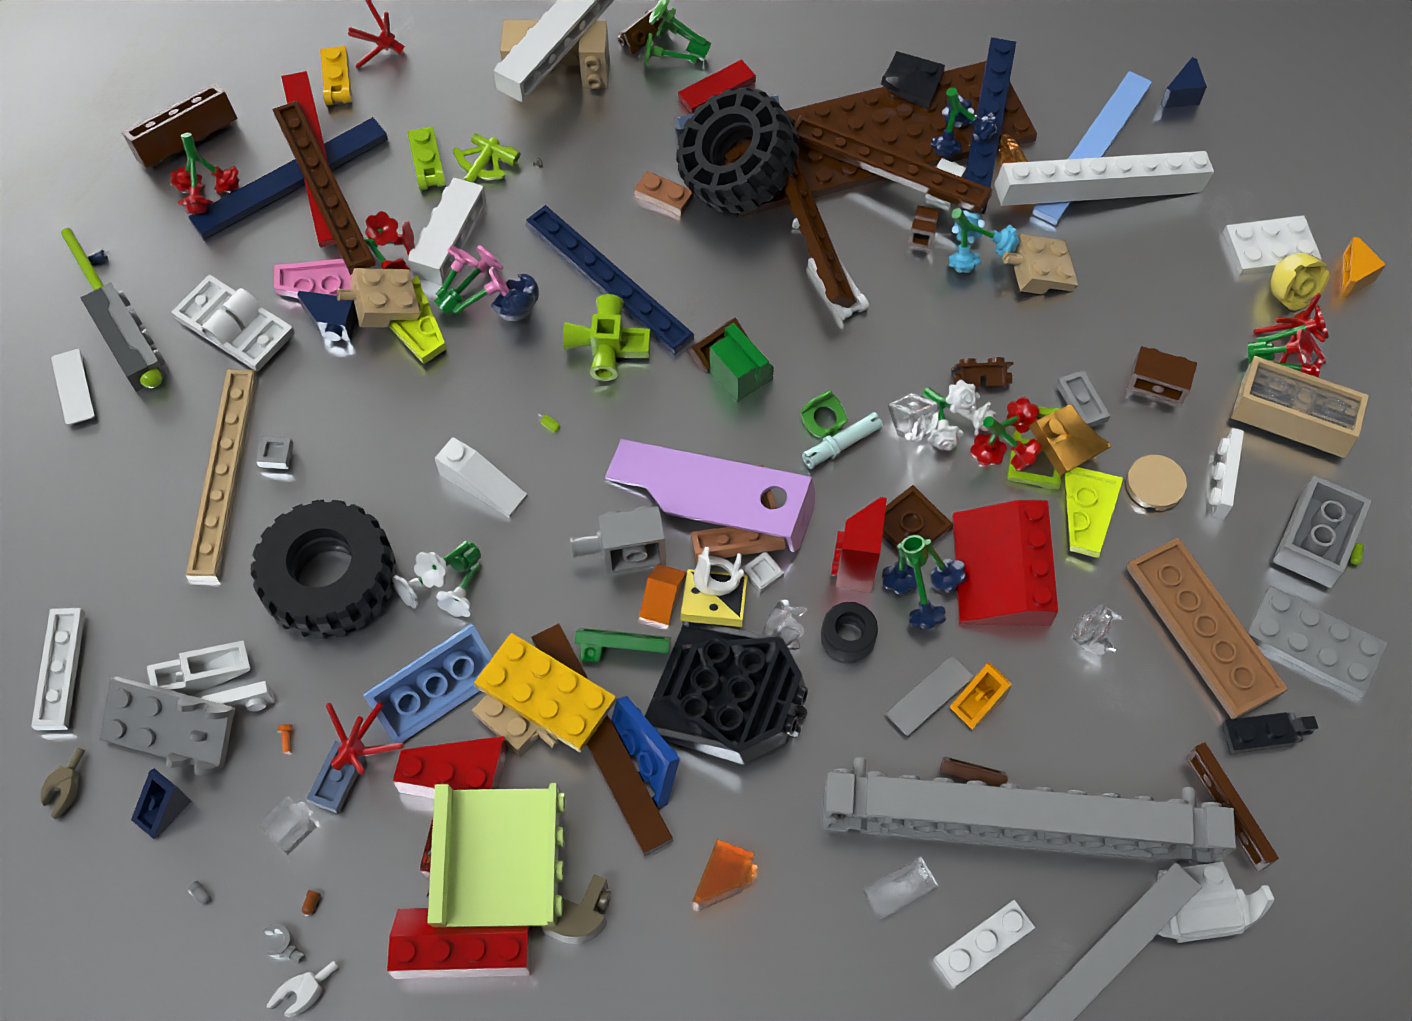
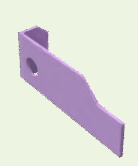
(716, 489)

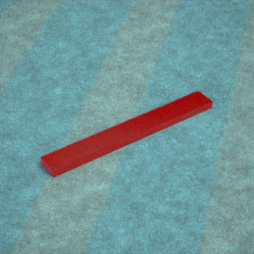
(298, 88)

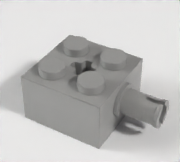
(626, 540)

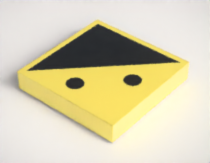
(714, 609)

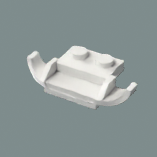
(1216, 907)

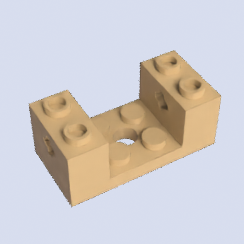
(589, 52)

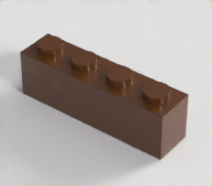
(162, 133)

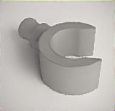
(288, 948)

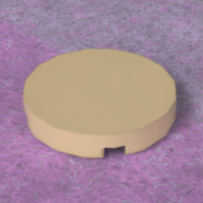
(1156, 482)

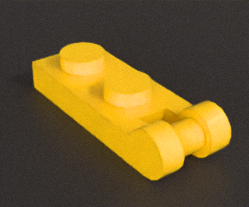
(335, 75)

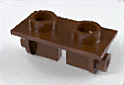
(637, 34)
(994, 372)

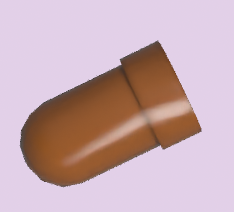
(310, 902)

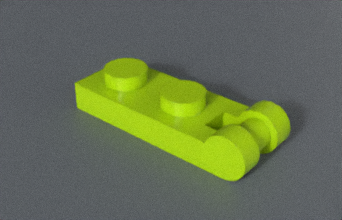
(426, 158)

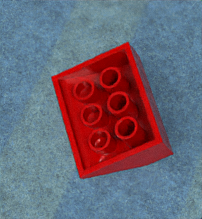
(1006, 564)

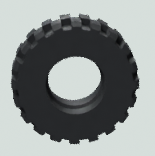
(719, 126)
(305, 534)

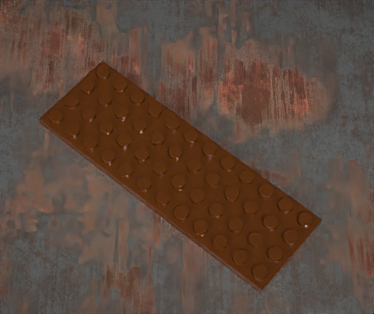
(892, 124)

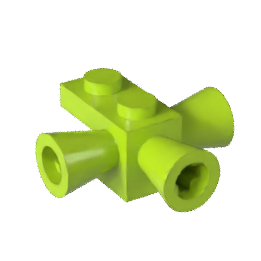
(607, 338)

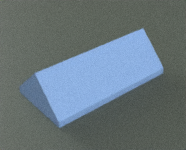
(430, 685)

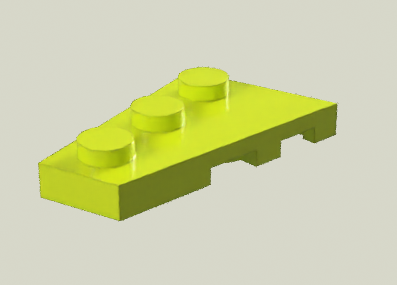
(1090, 507)

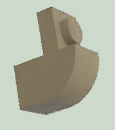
(582, 921)

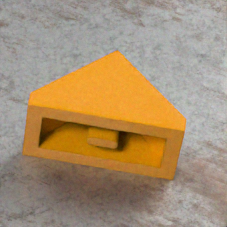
(1360, 267)
(981, 696)

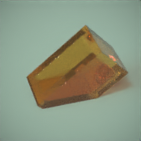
(724, 875)

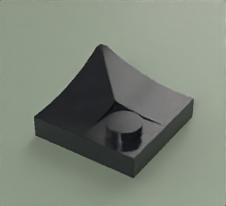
(913, 78)

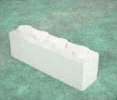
(449, 225)

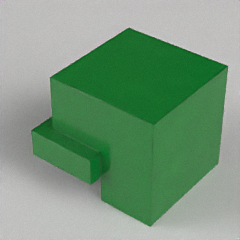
(739, 364)

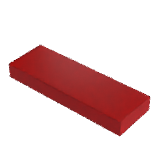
(731, 77)

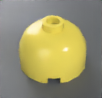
(1298, 280)

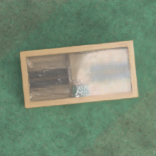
(1300, 407)

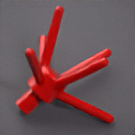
(384, 40)
(1296, 321)
(353, 748)

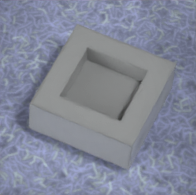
(274, 452)

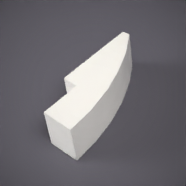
(200, 668)

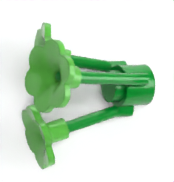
(697, 45)

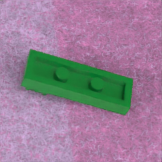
(594, 640)

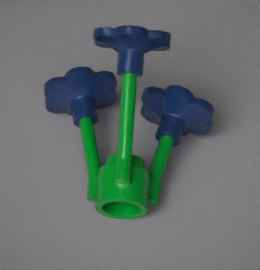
(902, 578)

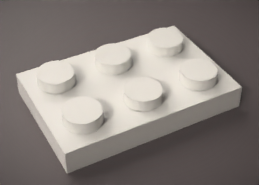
(1263, 244)

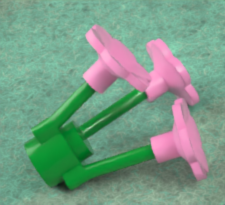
(450, 300)

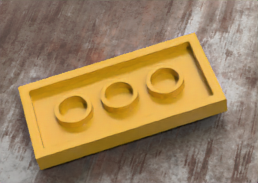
(545, 692)

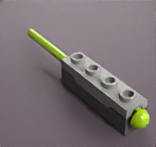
(119, 325)

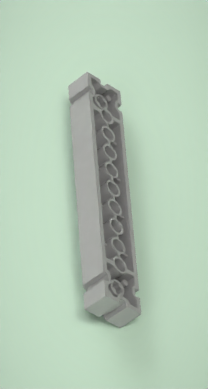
(1028, 817)

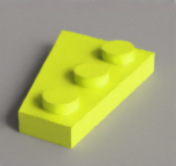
(420, 335)

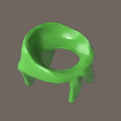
(828, 400)

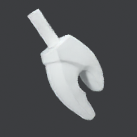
(307, 988)

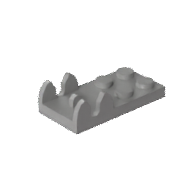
(167, 725)

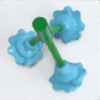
(968, 227)

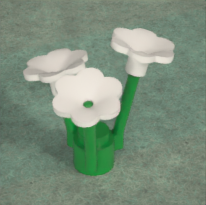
(432, 572)

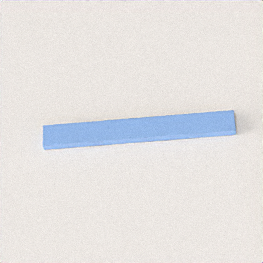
(1102, 134)

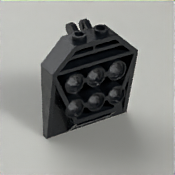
(763, 715)

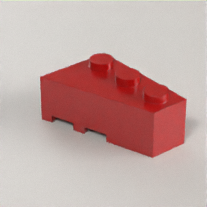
(459, 764)

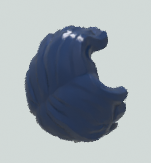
(519, 300)

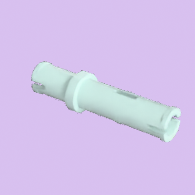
(834, 445)

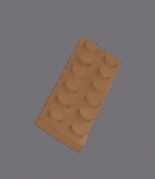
(1206, 628)

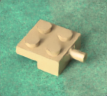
(1042, 264)
(381, 296)
(517, 730)

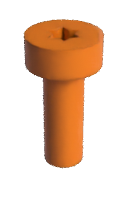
(285, 730)

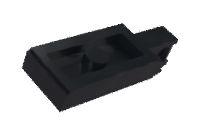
(1267, 731)

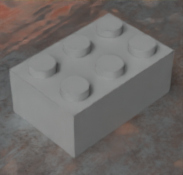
(1322, 531)

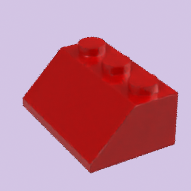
(859, 548)

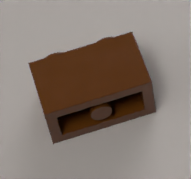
(1162, 375)

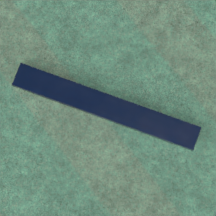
(284, 180)
(610, 279)

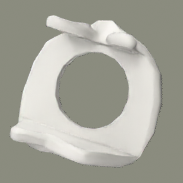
(709, 586)

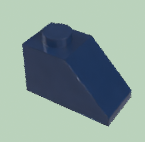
(331, 317)

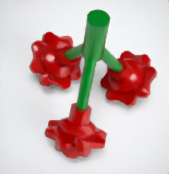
(189, 182)

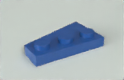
(654, 756)

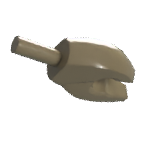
(62, 780)

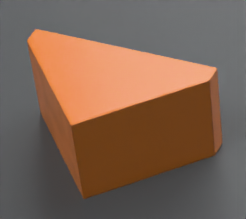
(661, 595)

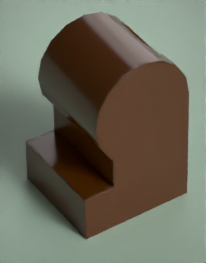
(924, 223)

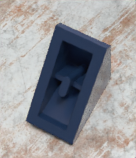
(1186, 88)
(158, 804)

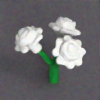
(960, 400)

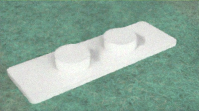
(72, 387)

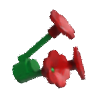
(1302, 346)

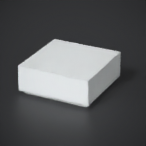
(763, 572)

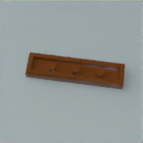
(1223, 792)

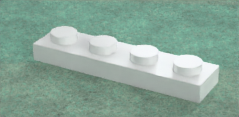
(58, 669)

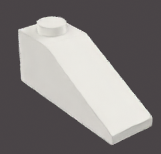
(479, 477)

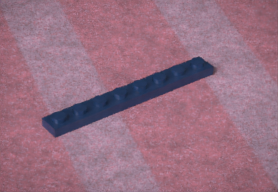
(991, 100)

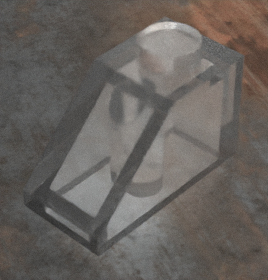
(914, 416)

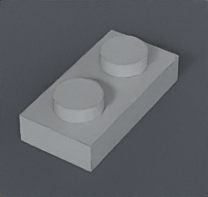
(1082, 395)

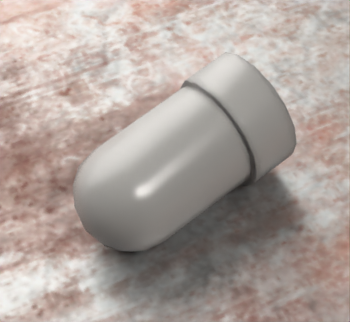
(199, 892)

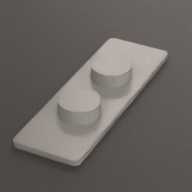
(929, 695)

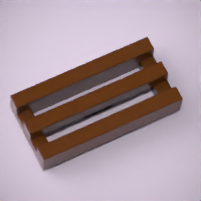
(973, 772)

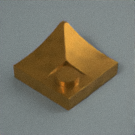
(1067, 439)

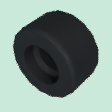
(853, 614)

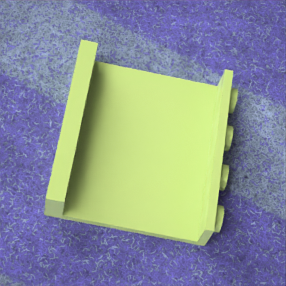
(496, 857)

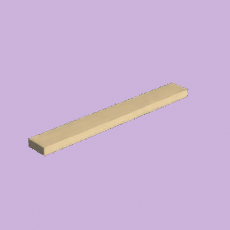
(221, 476)

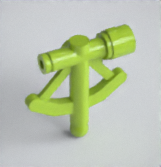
(489, 150)

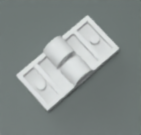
(233, 322)

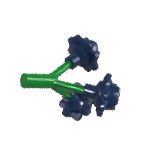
(959, 113)

